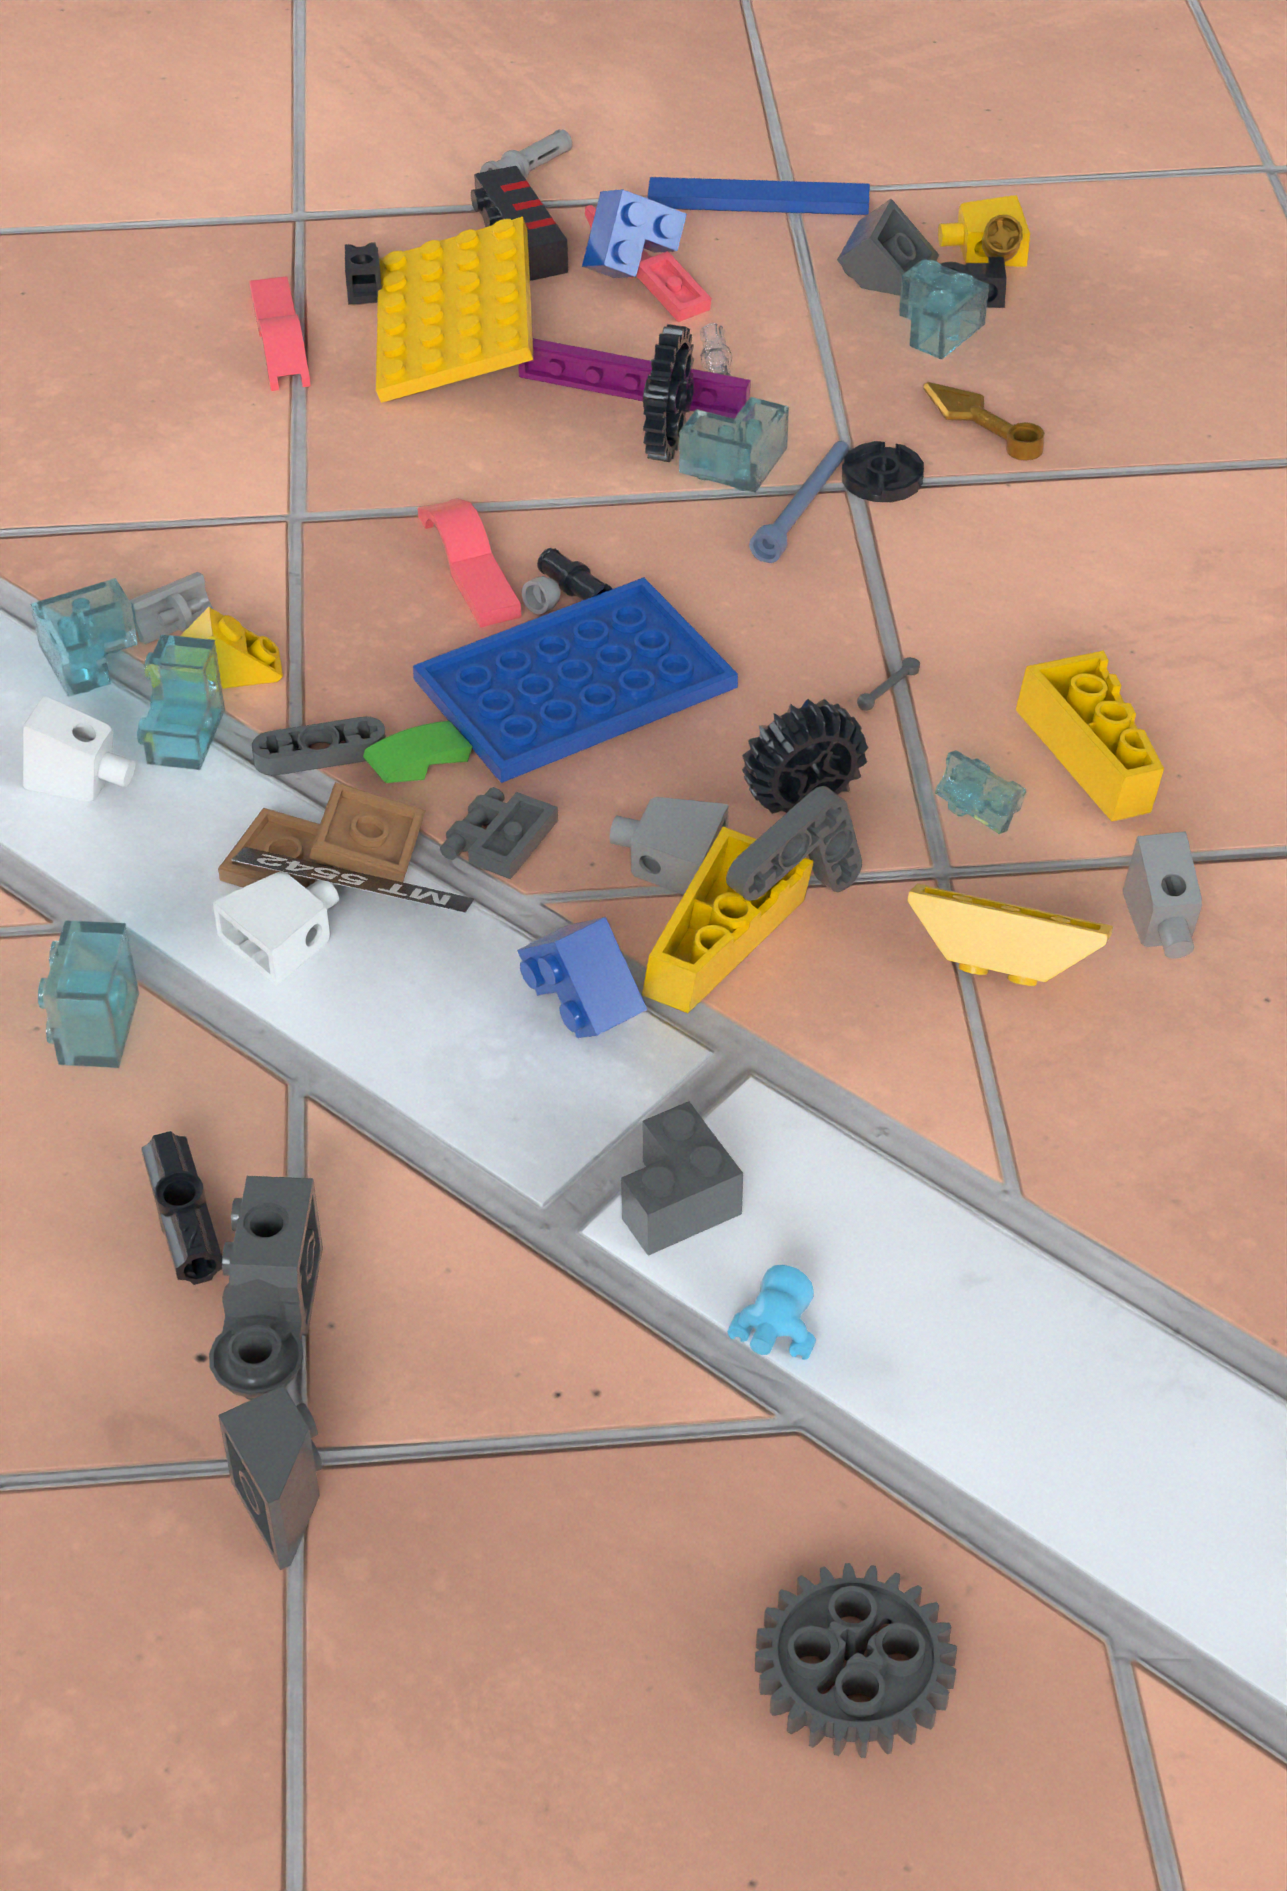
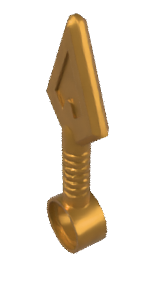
(969, 406)

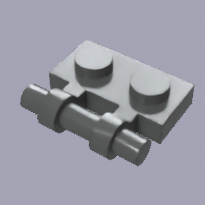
(511, 831)

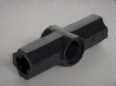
(182, 1208)

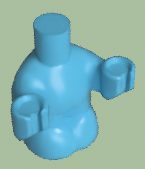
(777, 1313)

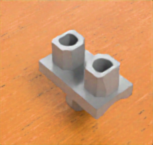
(170, 607)

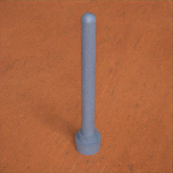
(771, 539)

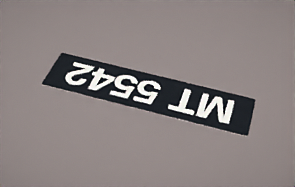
(354, 879)

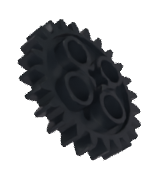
(668, 392)

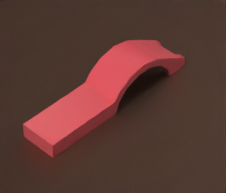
(668, 282)
(279, 330)
(472, 562)

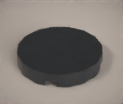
(882, 472)

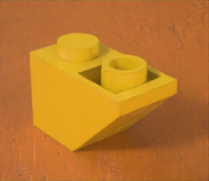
(241, 655)

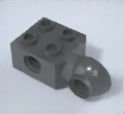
(269, 1286)

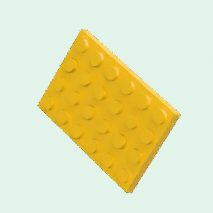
(453, 309)

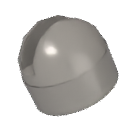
(541, 594)

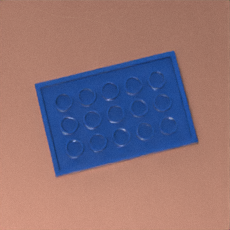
(574, 678)

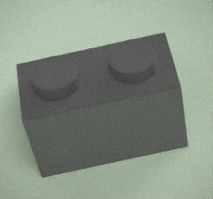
(884, 249)
(274, 1467)

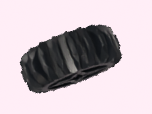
(803, 752)

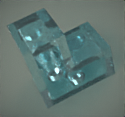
(942, 307)
(735, 450)
(80, 630)
(183, 702)

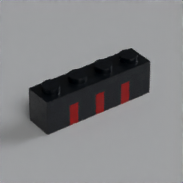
(508, 195)

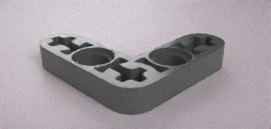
(813, 827)

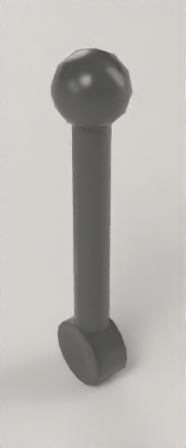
(910, 666)

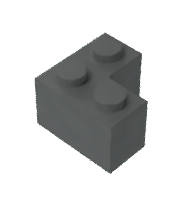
(685, 1184)

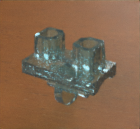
(979, 792)

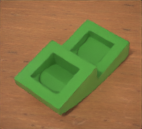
(411, 751)

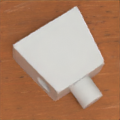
(70, 753)
(276, 922)

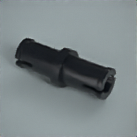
(573, 577)

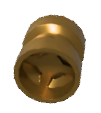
(1002, 230)

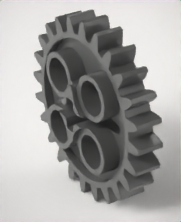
(898, 1690)

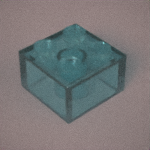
(89, 993)

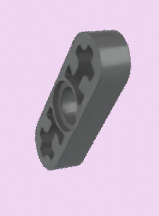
(284, 741)

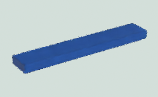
(760, 195)

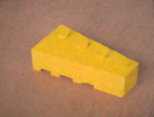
(1092, 732)
(717, 926)

